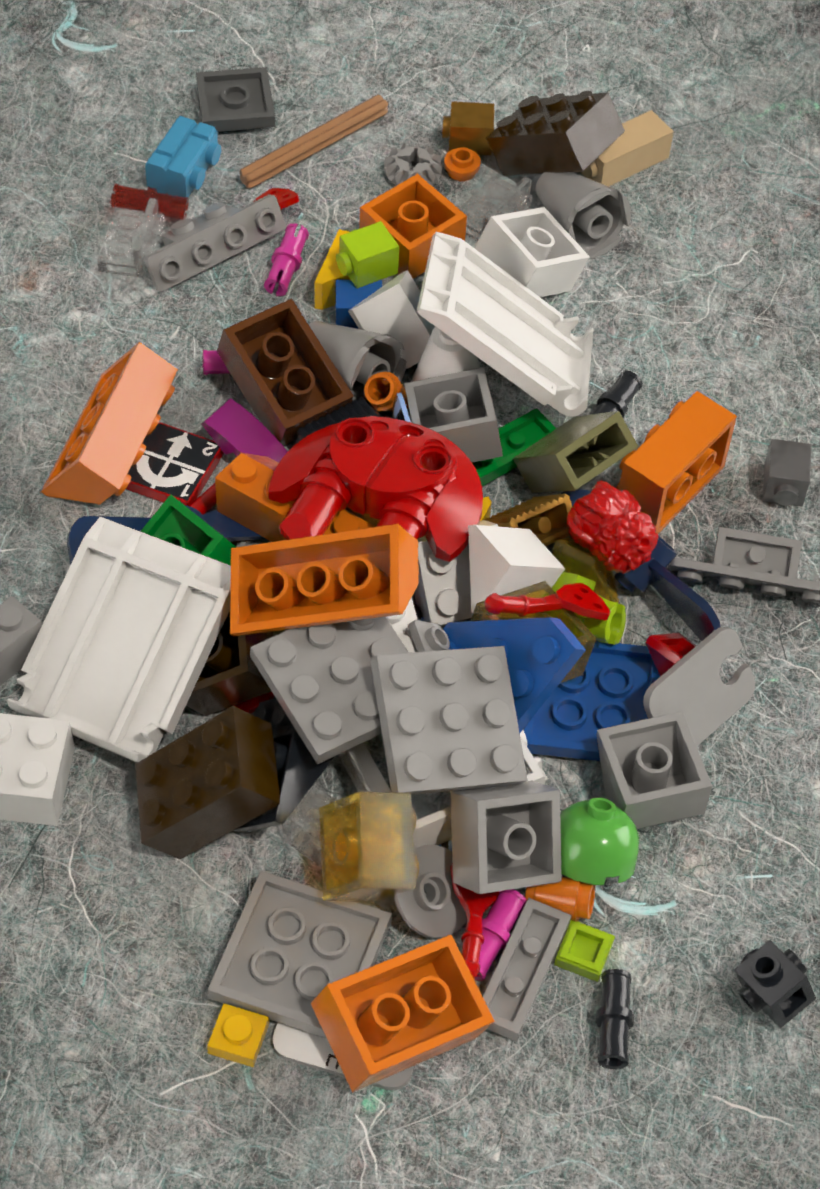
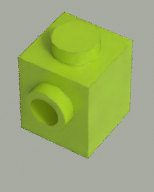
(368, 254)

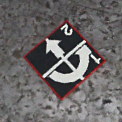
(174, 465)

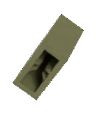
(575, 452)

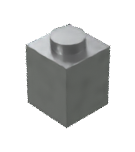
(787, 472)

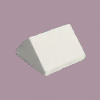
(393, 313)
(507, 561)

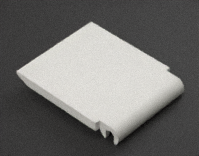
(506, 325)
(125, 639)

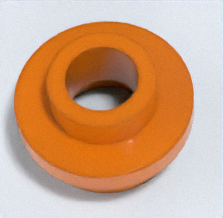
(462, 163)

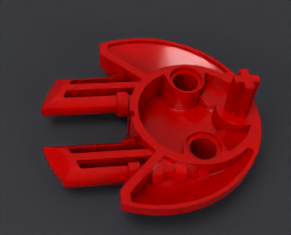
(383, 470)

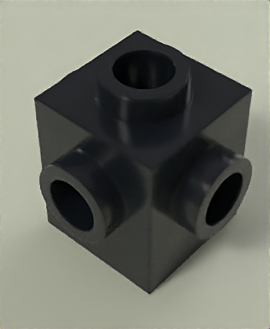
(774, 983)

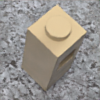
(642, 145)

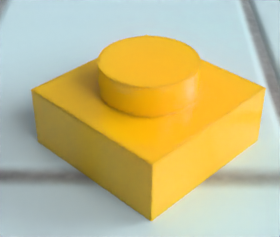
(238, 1035)

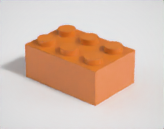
(678, 458)
(401, 1012)

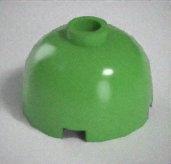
(597, 842)

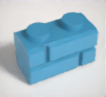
(183, 158)

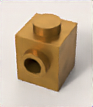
(469, 126)

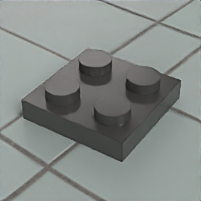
(236, 99)

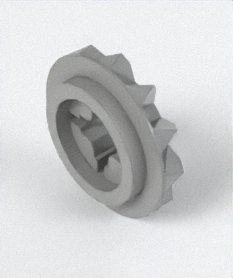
(398, 162)

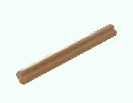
(313, 141)

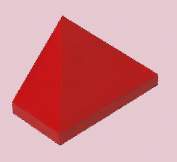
(668, 649)

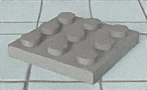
(328, 681)
(448, 720)
(292, 948)

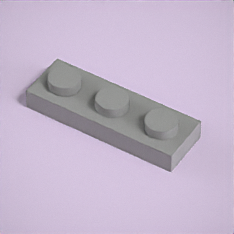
(524, 966)

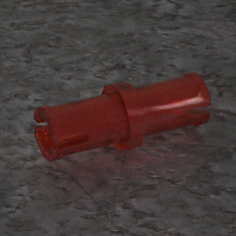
(137, 199)

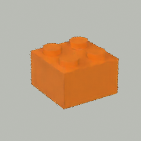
(412, 217)

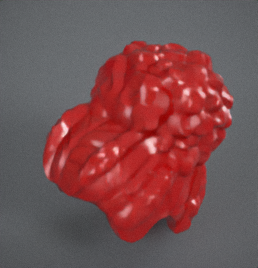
(612, 528)

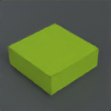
(584, 950)

